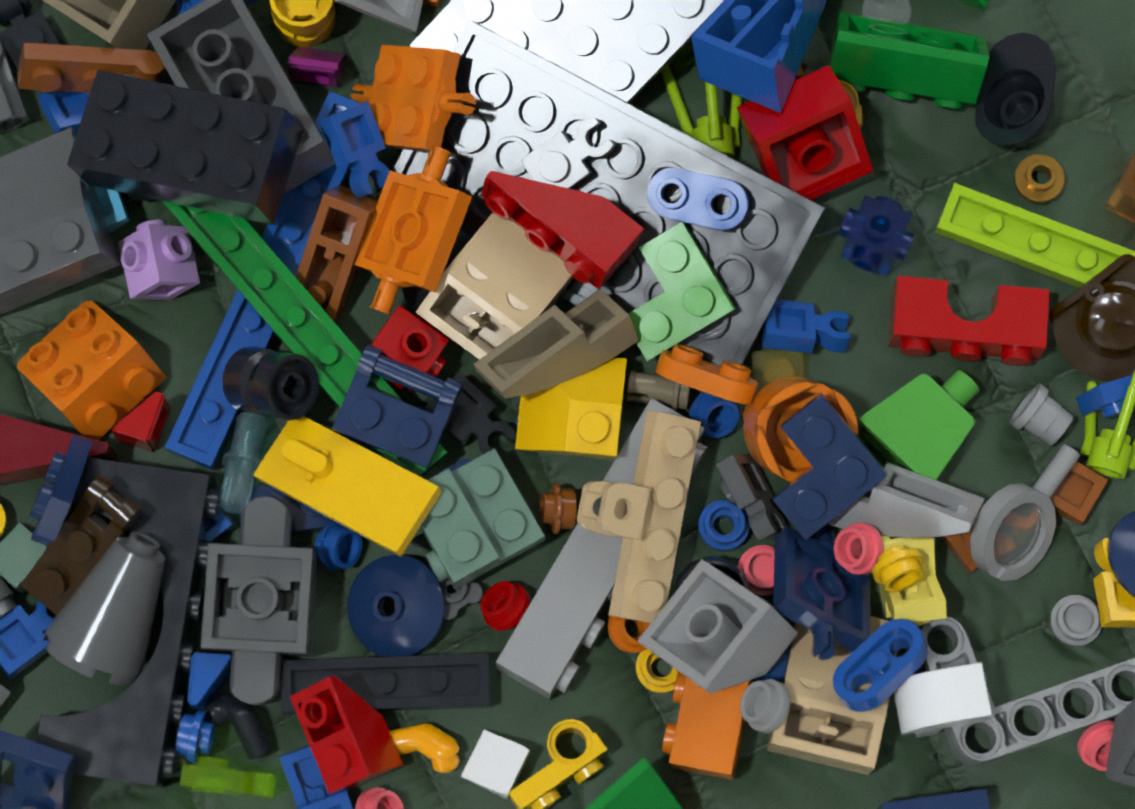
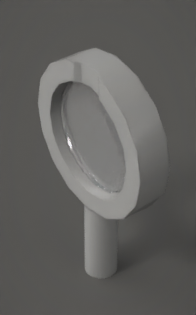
(1019, 522)

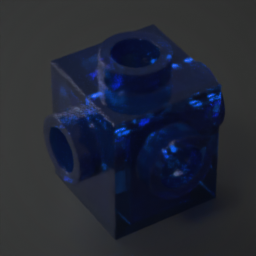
(872, 250)

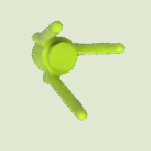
(711, 128)
(1111, 452)

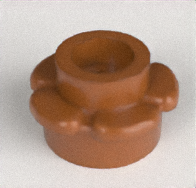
(558, 508)

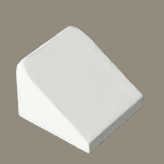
(496, 764)

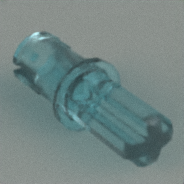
(242, 461)

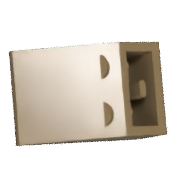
(494, 288)
(817, 721)

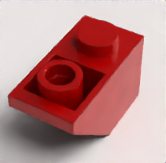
(344, 734)

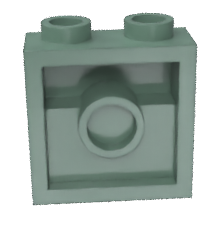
(477, 521)

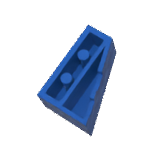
(756, 47)

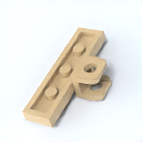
(646, 515)

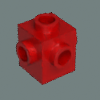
(411, 342)

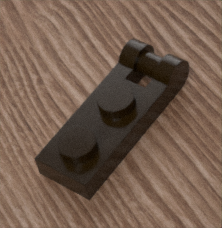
(80, 544)

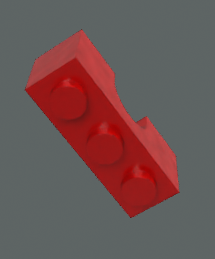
(925, 323)

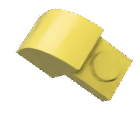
(925, 598)

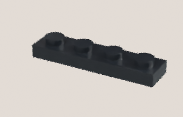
(397, 681)

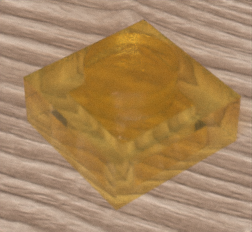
(774, 365)

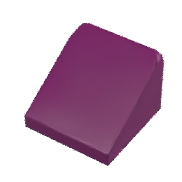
(317, 67)

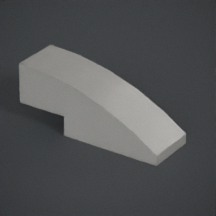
(912, 507)

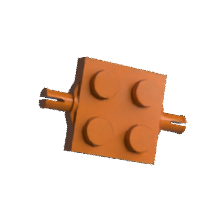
(414, 95)
(412, 230)

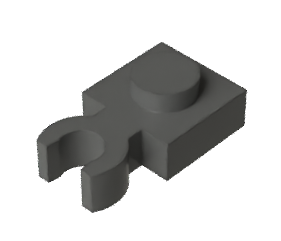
(748, 489)

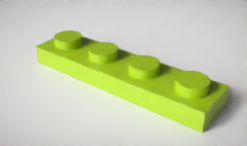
(1025, 237)

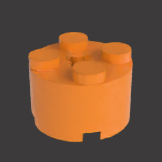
(773, 406)

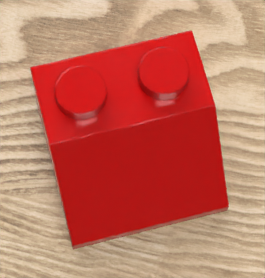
(813, 140)

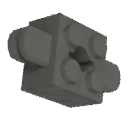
(260, 600)

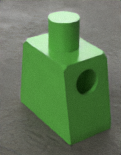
(921, 423)

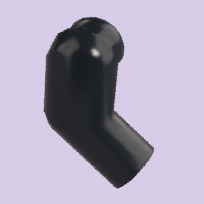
(245, 723)

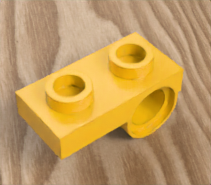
(541, 788)

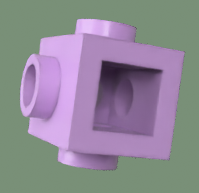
(158, 261)

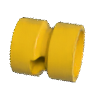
(303, 21)

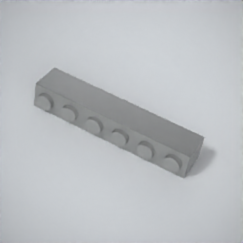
(574, 591)

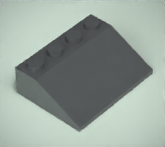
(48, 224)

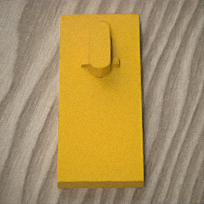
(348, 484)

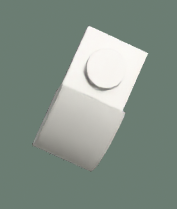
(942, 700)

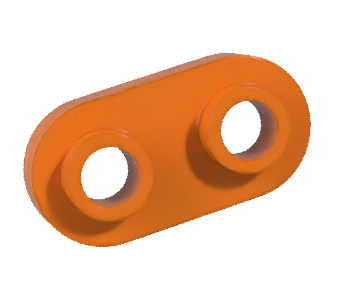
(726, 381)

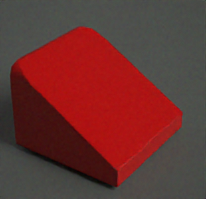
(144, 424)

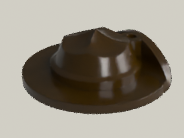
(1098, 323)

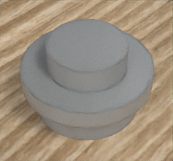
(1075, 620)
(765, 705)

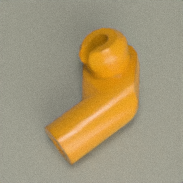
(430, 742)

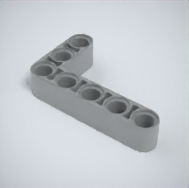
(1044, 705)

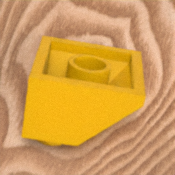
(575, 416)

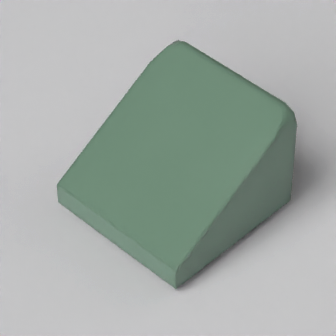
(19, 556)

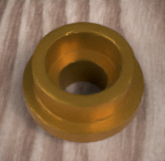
(1029, 188)

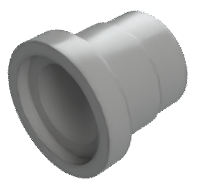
(1041, 416)

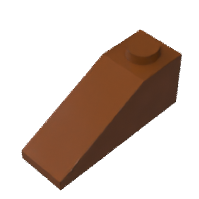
(332, 247)

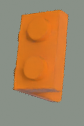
(91, 370)

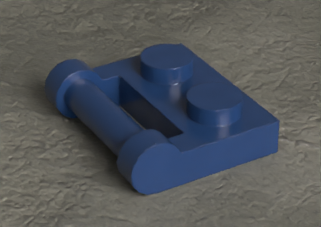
(393, 423)
(40, 775)

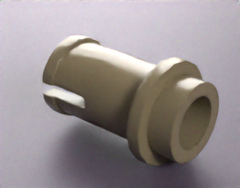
(667, 392)

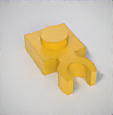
(1113, 601)

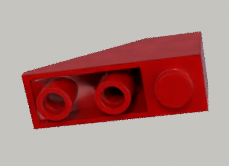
(572, 224)

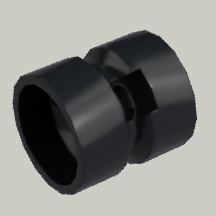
(270, 383)

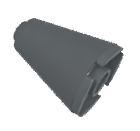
(111, 612)

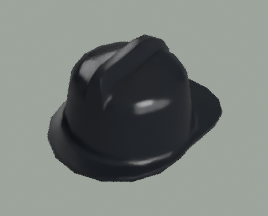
(1017, 91)

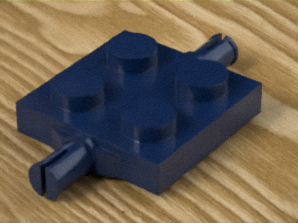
(820, 592)

